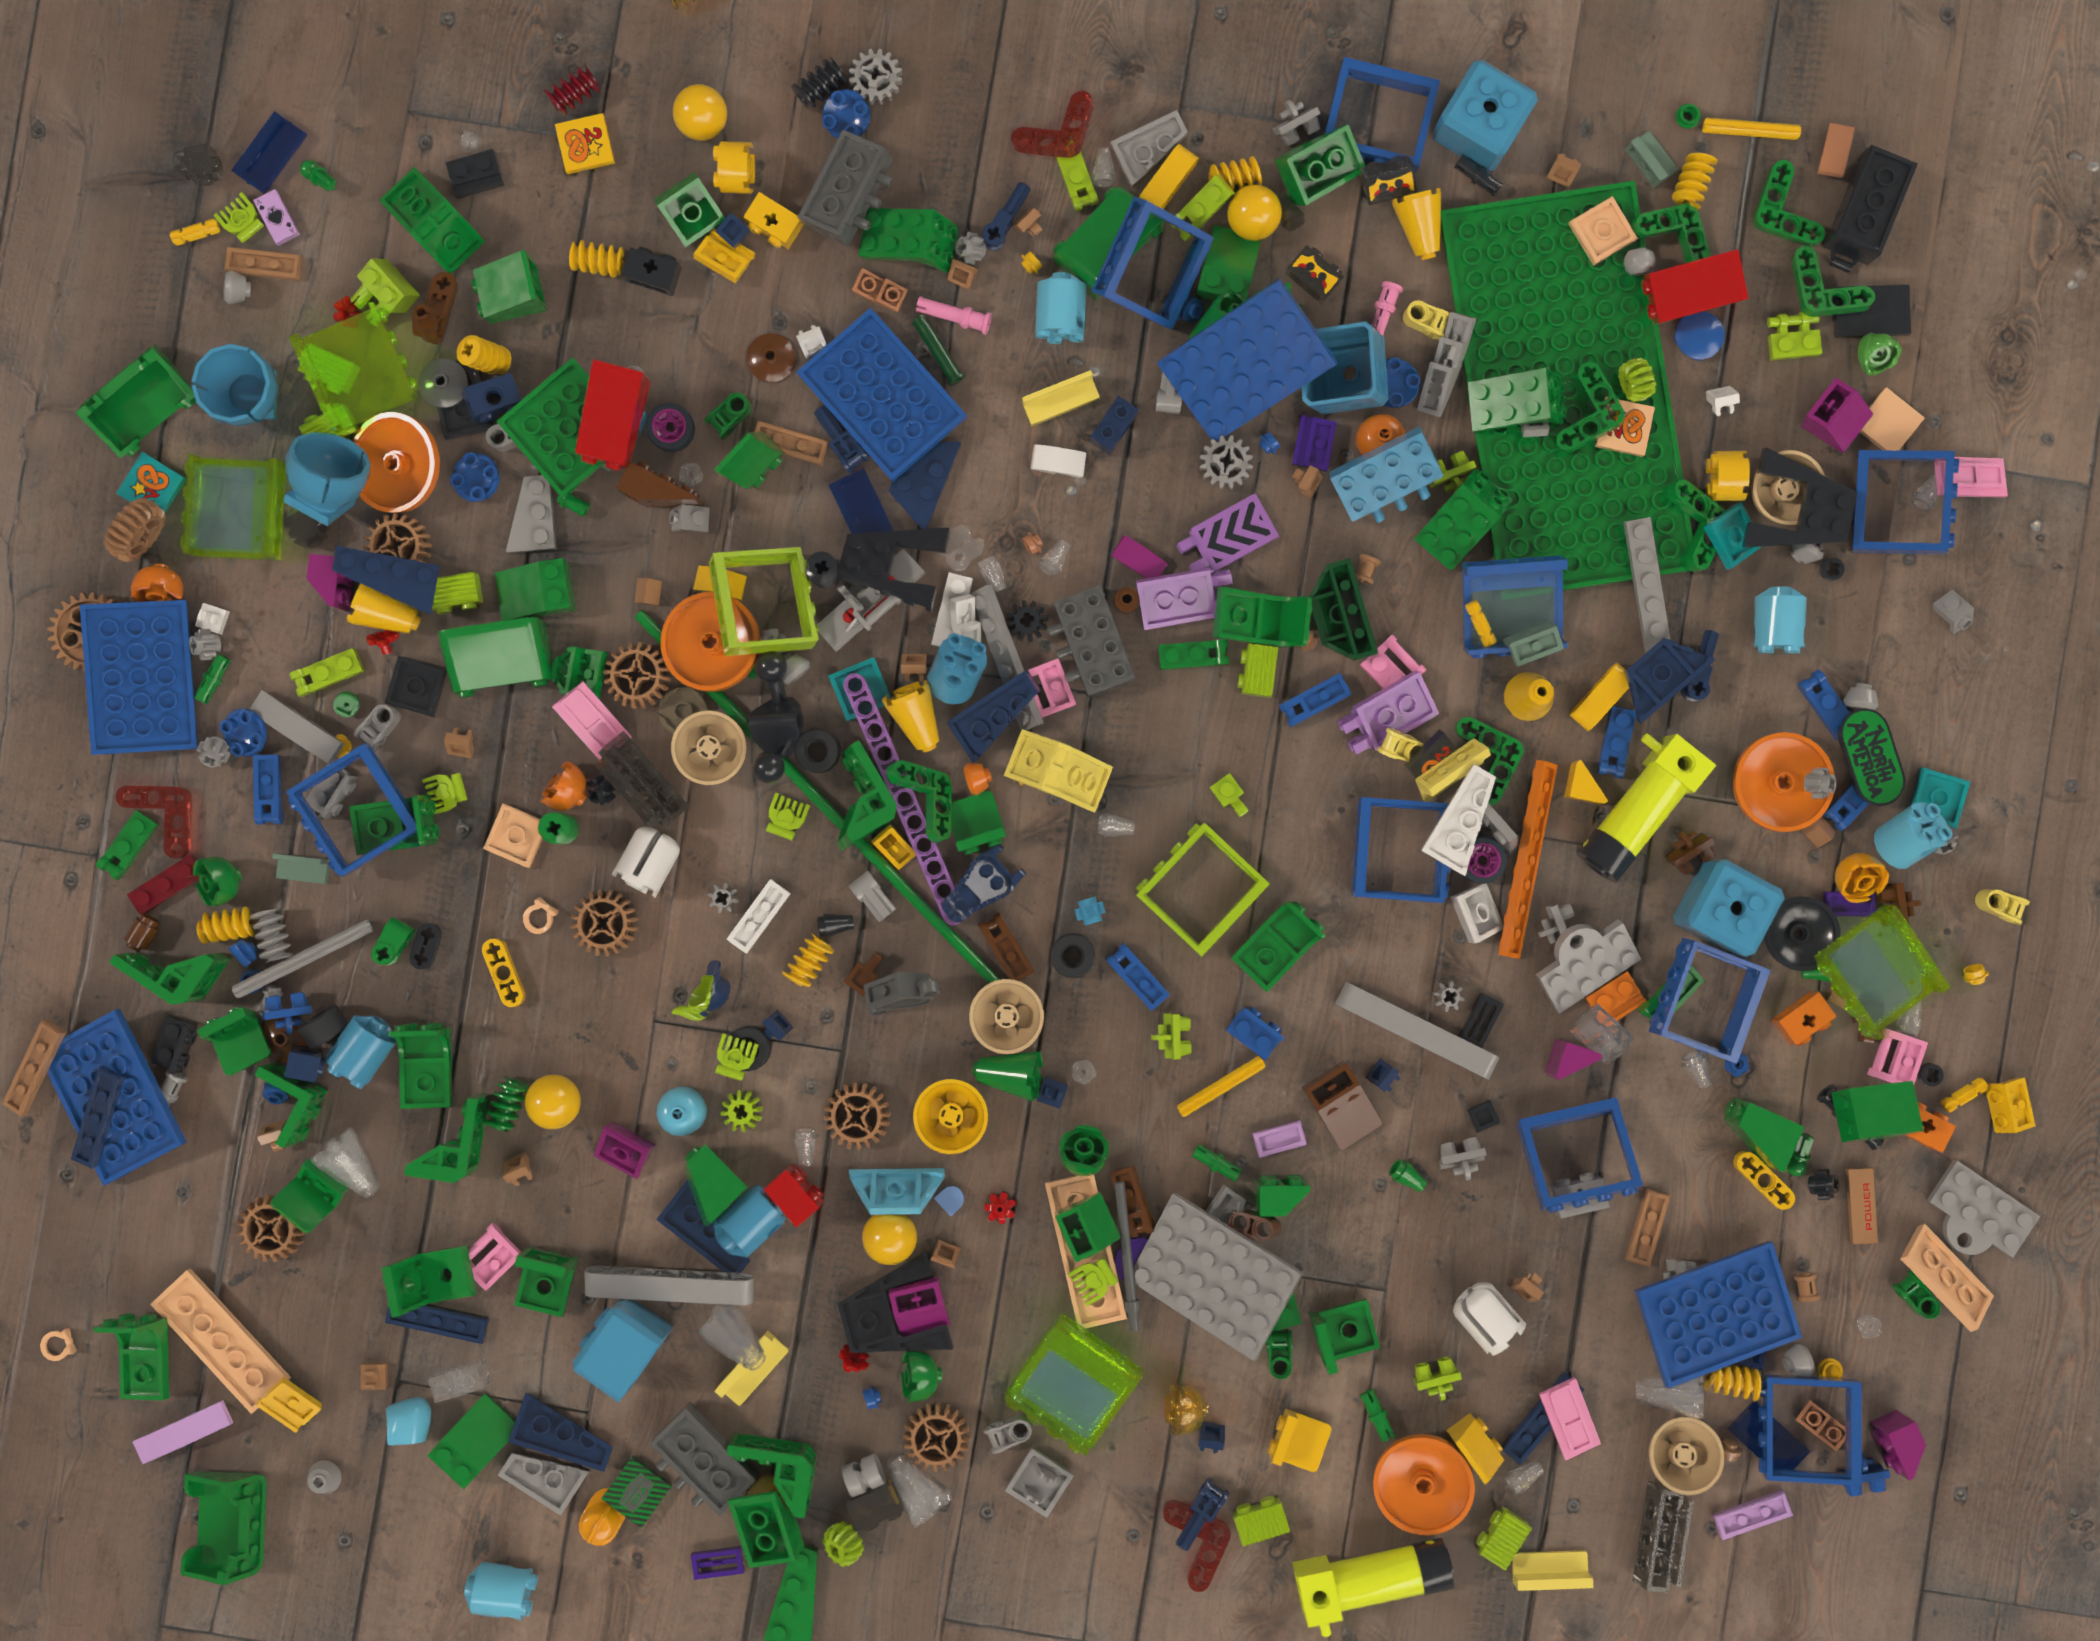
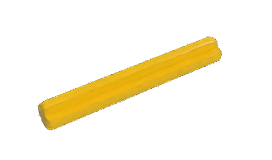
(1751, 128)
(1221, 1086)

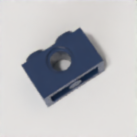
(501, 387)
(1114, 425)
(304, 1063)

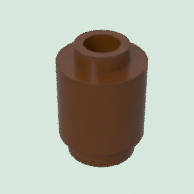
(1125, 608)
(142, 932)

